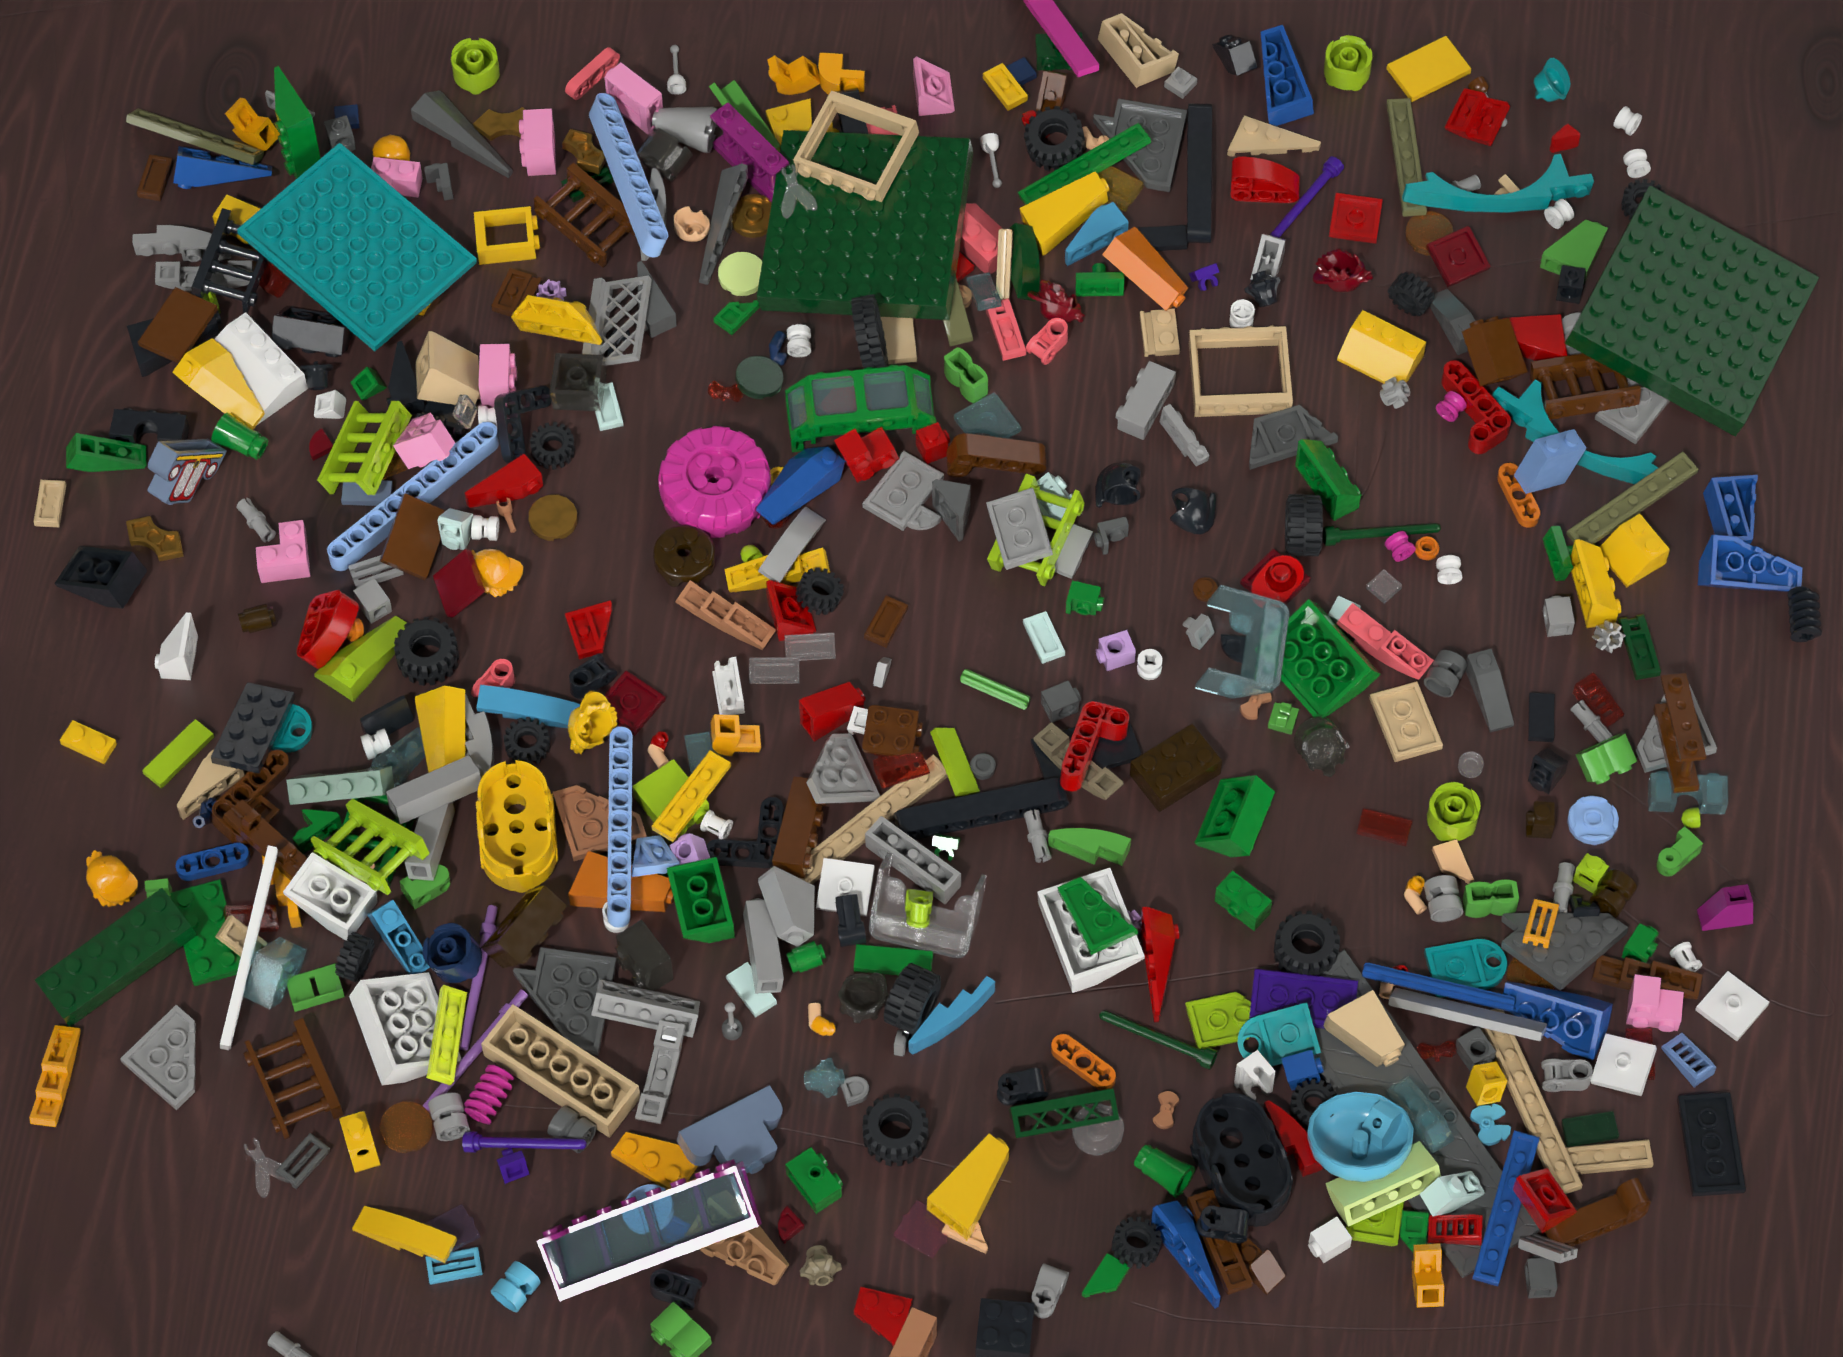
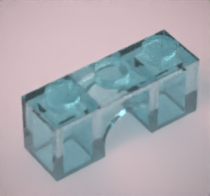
(1711, 794)

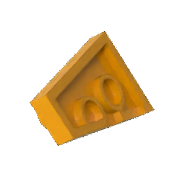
(653, 1158)

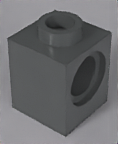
(340, 131)
(1060, 701)
(1475, 1040)
(1540, 1277)

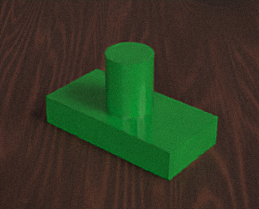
(1099, 282)
(1558, 553)

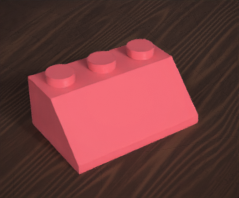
(980, 238)

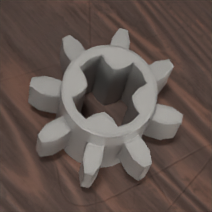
(1395, 393)
(1608, 636)

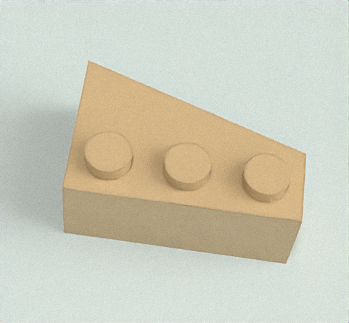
(1136, 52)

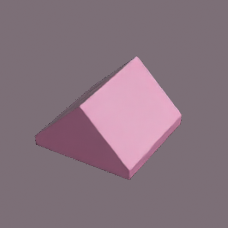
(932, 88)

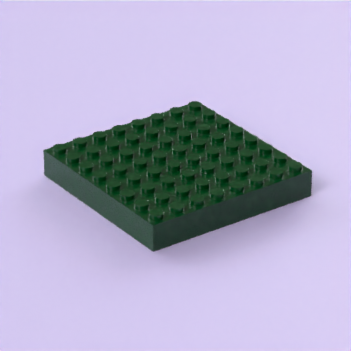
(863, 247)
(1692, 311)

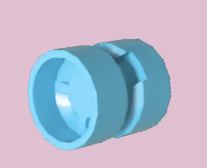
(513, 1289)

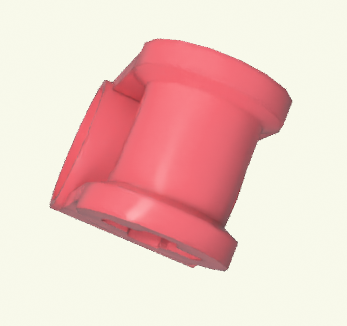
(1045, 343)
(491, 676)

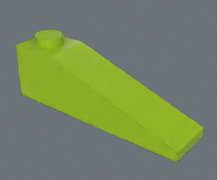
(362, 660)

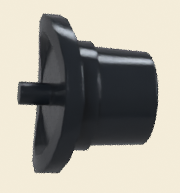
(316, 375)

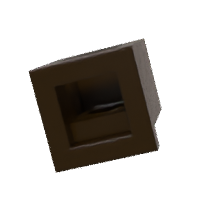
(1540, 820)

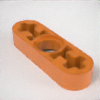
(1518, 505)
(1064, 1057)

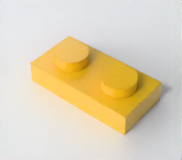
(1005, 86)
(88, 742)

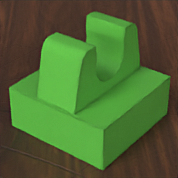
(1283, 718)

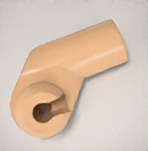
(1092, 142)

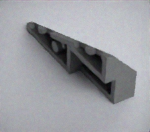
(442, 117)
(729, 191)

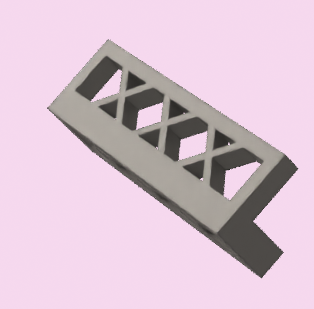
(643, 1006)

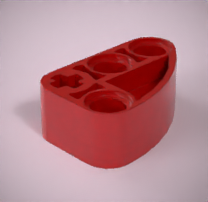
(1263, 181)
(326, 627)

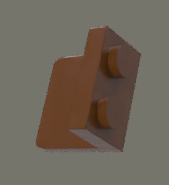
(891, 731)

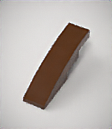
(1621, 975)

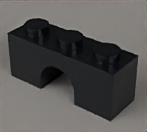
(130, 425)

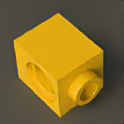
(1486, 1083)

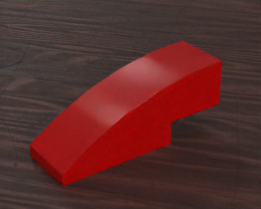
(1292, 1138)

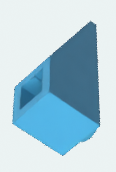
(399, 937)

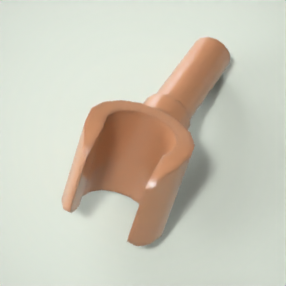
(506, 512)

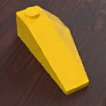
(215, 376)

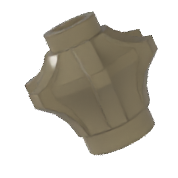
(819, 1266)

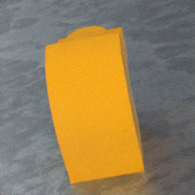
(793, 77)
(835, 78)
(250, 127)
(732, 737)
(1427, 1275)

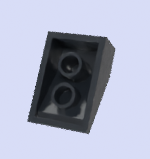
(102, 575)

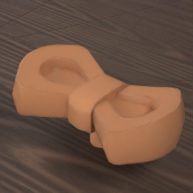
(1250, 709)
(1168, 1102)

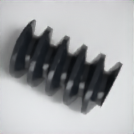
(1804, 614)

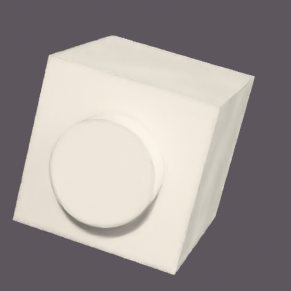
(1329, 1240)

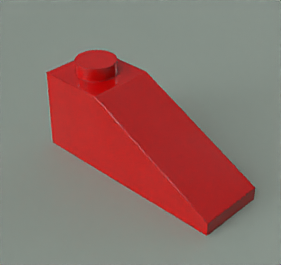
(512, 481)

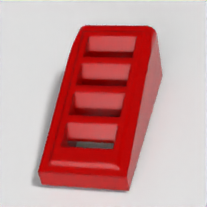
(1465, 1239)

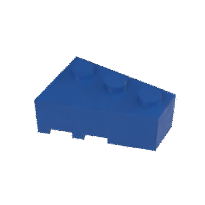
(1732, 505)

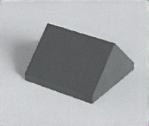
(953, 505)

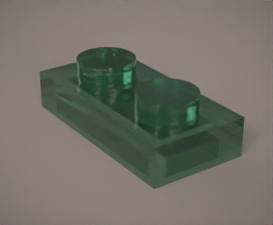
(1590, 1129)

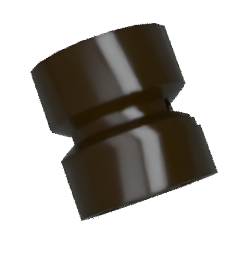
(1614, 892)

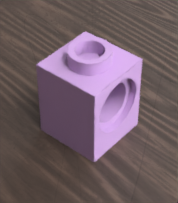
(1119, 641)
(689, 849)

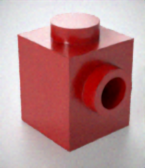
(932, 442)

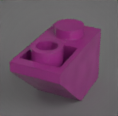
(1727, 909)

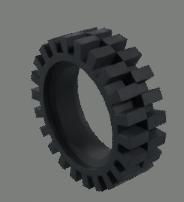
(869, 331)

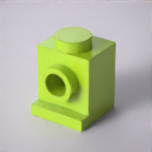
(1594, 869)

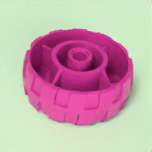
(714, 480)

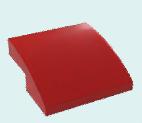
(1477, 117)

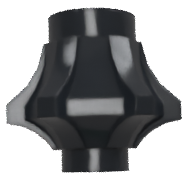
(1263, 288)

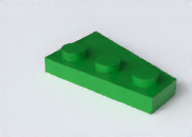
(1094, 918)

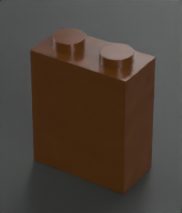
(1494, 350)

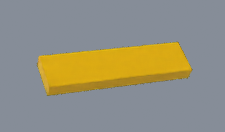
(691, 796)

